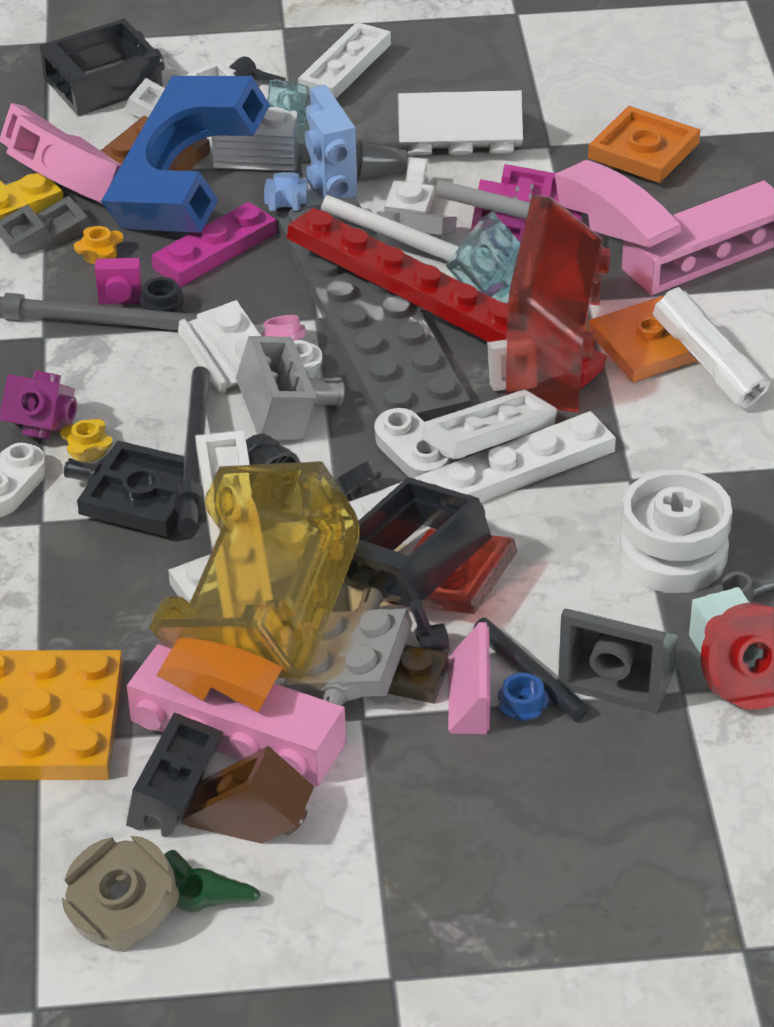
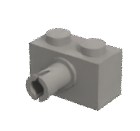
(279, 389)

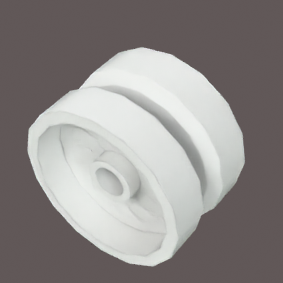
(675, 531)

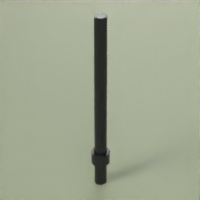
(189, 494)

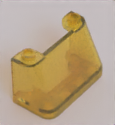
(272, 566)

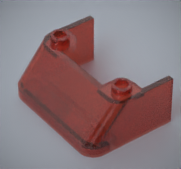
(550, 303)

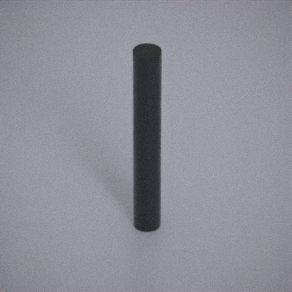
(524, 663)

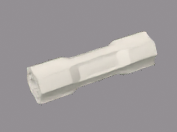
(730, 368)

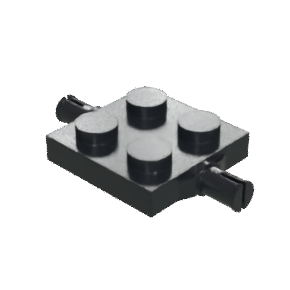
(130, 487)

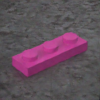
(216, 244)

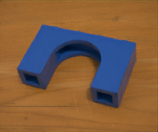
(190, 109)

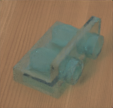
(487, 257)

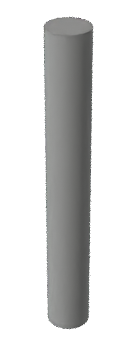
(482, 199)

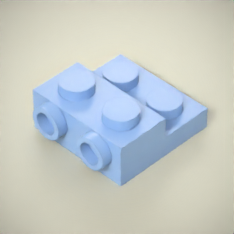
(330, 146)

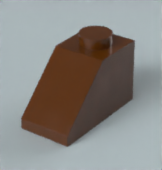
(251, 799)

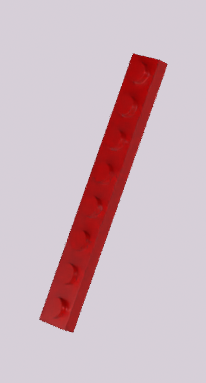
(411, 279)

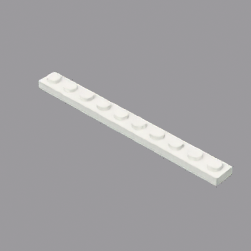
(480, 475)

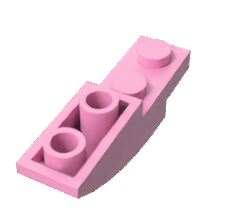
(57, 154)

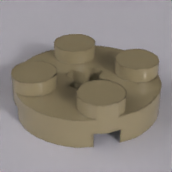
(136, 913)

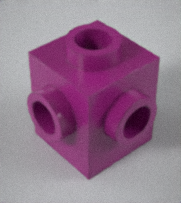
(38, 403)

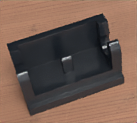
(173, 772)

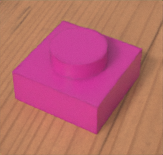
(118, 280)

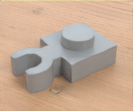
(427, 223)

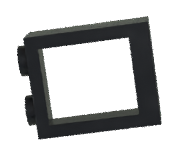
(70, 56)
(415, 503)

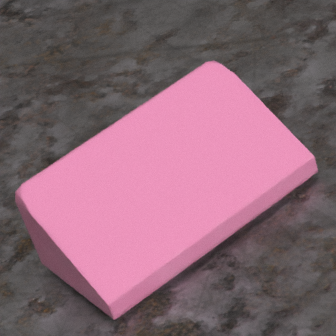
(470, 684)

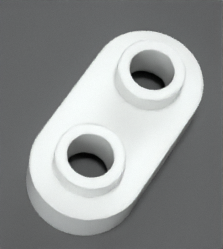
(400, 438)
(20, 473)

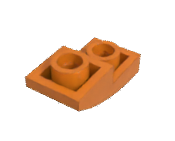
(204, 664)

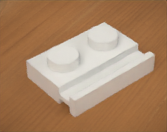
(219, 341)

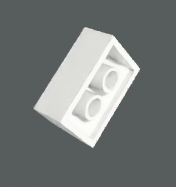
(460, 122)

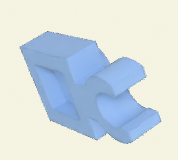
(286, 191)

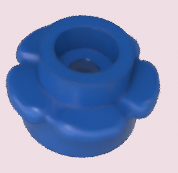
(522, 697)

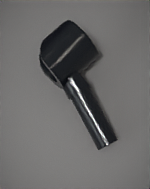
(246, 67)
(430, 636)

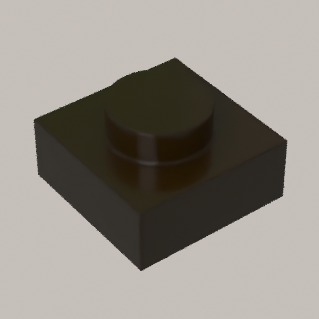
(419, 674)

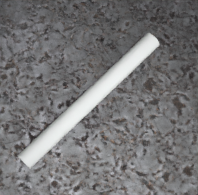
(388, 228)

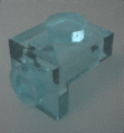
(289, 97)

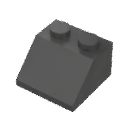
(615, 660)

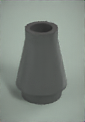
(379, 160)

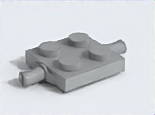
(357, 652)

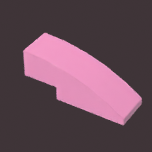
(615, 204)

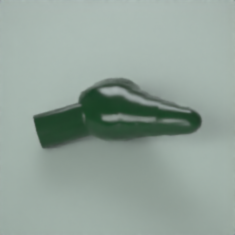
(206, 888)

